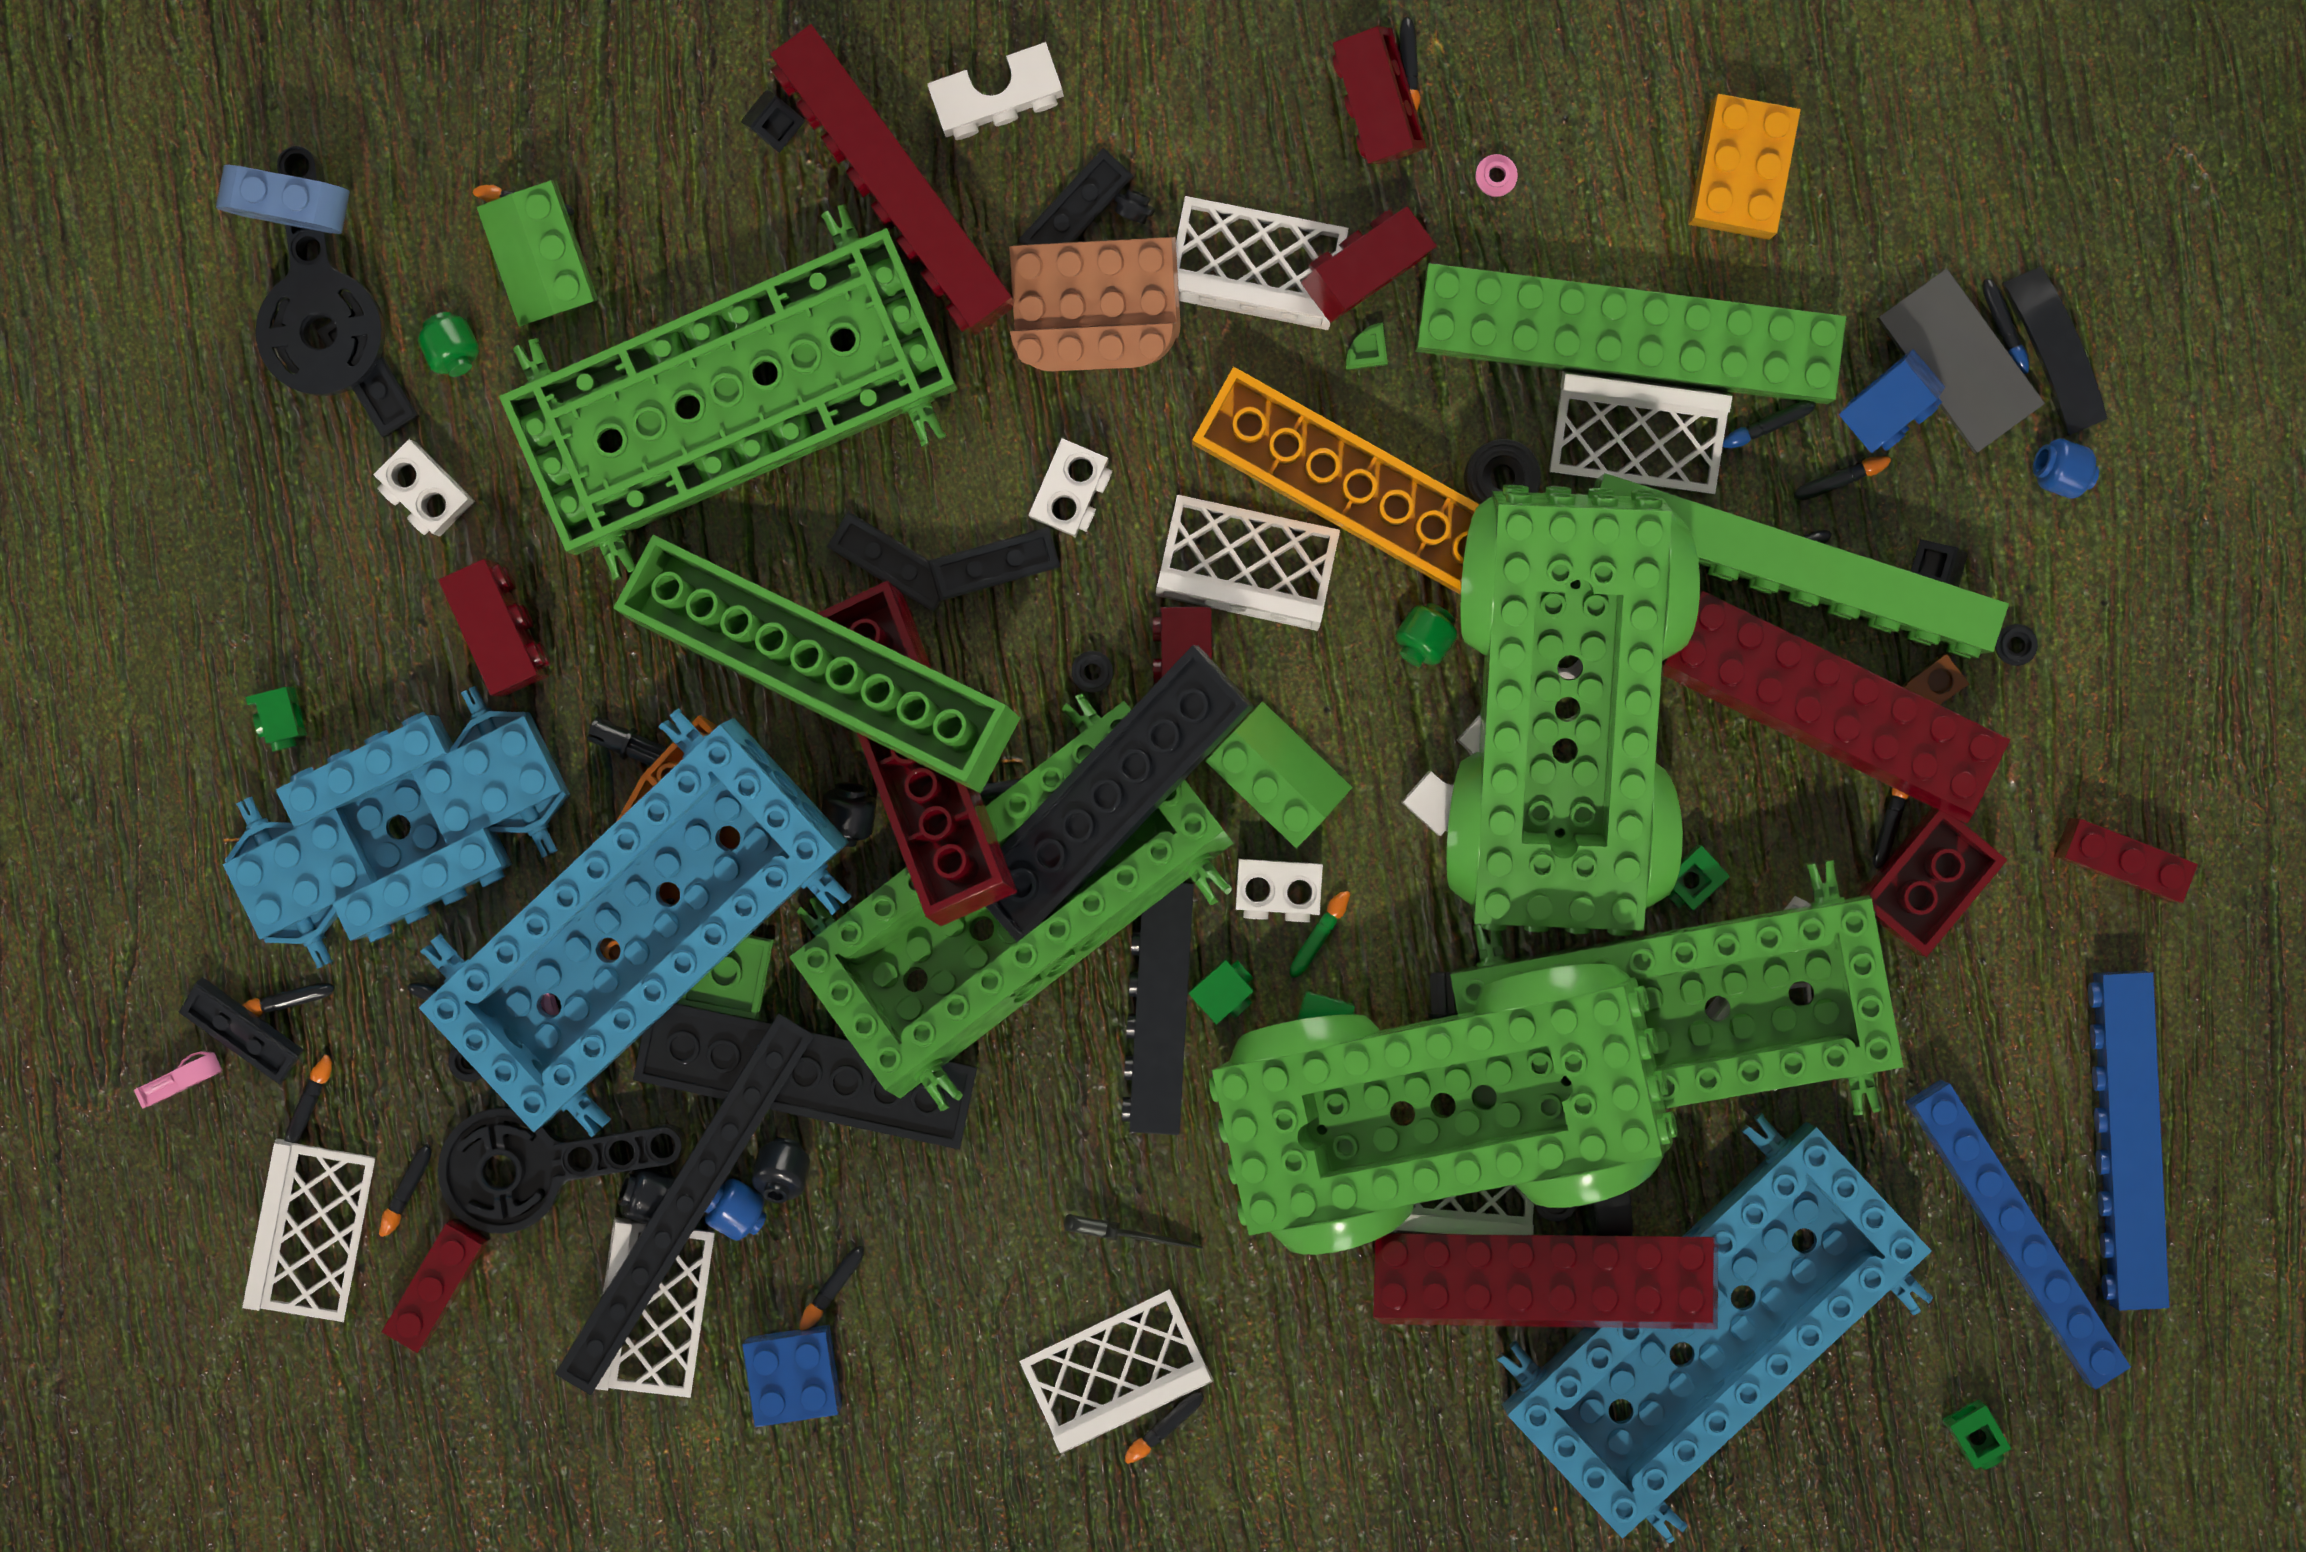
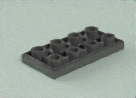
(1981, 381)

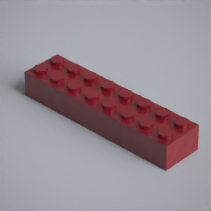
(887, 173)
(1838, 708)
(934, 818)
(1546, 1281)

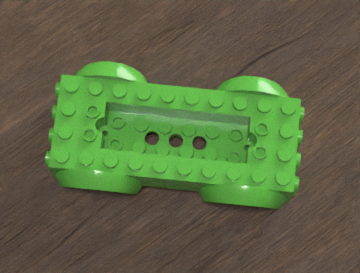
(1622, 593)
(1569, 1123)

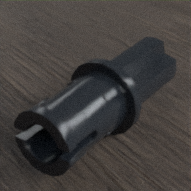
(624, 741)
(1442, 995)

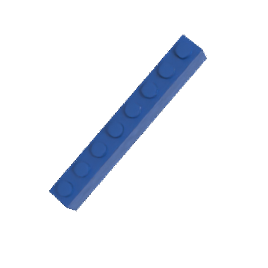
(2129, 1140)
(2018, 1234)

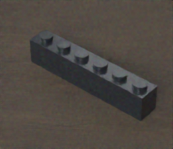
(1160, 1014)

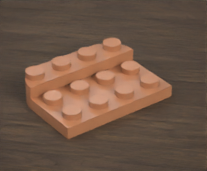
(1095, 303)

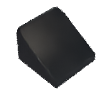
(772, 120)
(1939, 562)

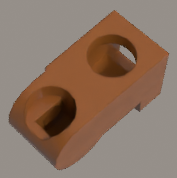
(1937, 680)

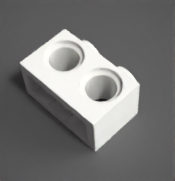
(430, 481)
(1059, 485)
(1279, 877)

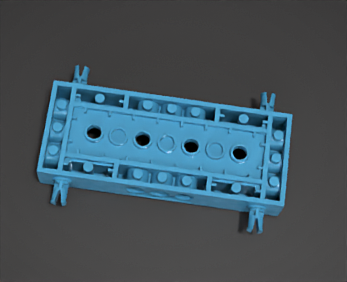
(612, 891)
(1735, 1370)

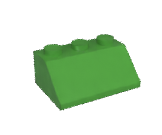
(537, 252)
(1279, 774)

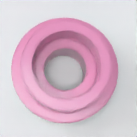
(1493, 188)

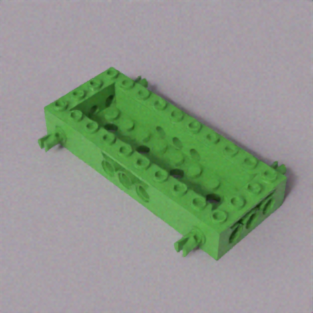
(740, 423)
(1751, 964)
(972, 985)

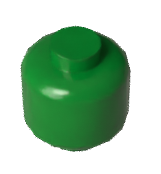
(448, 344)
(1426, 635)

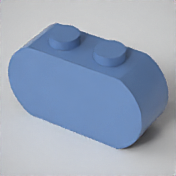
(282, 199)

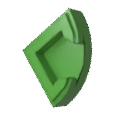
(1368, 349)

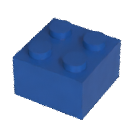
(1892, 401)
(792, 1376)

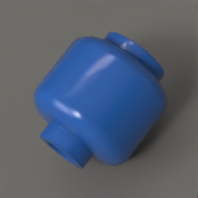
(2065, 468)
(736, 1210)

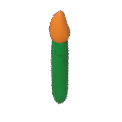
(1335, 910)

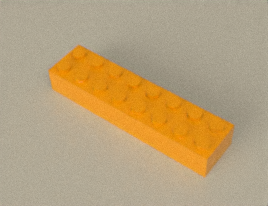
(1339, 477)

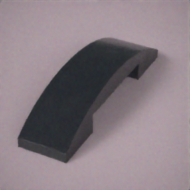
(2058, 349)

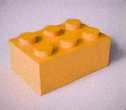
(1744, 166)

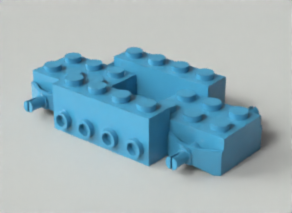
(339, 846)

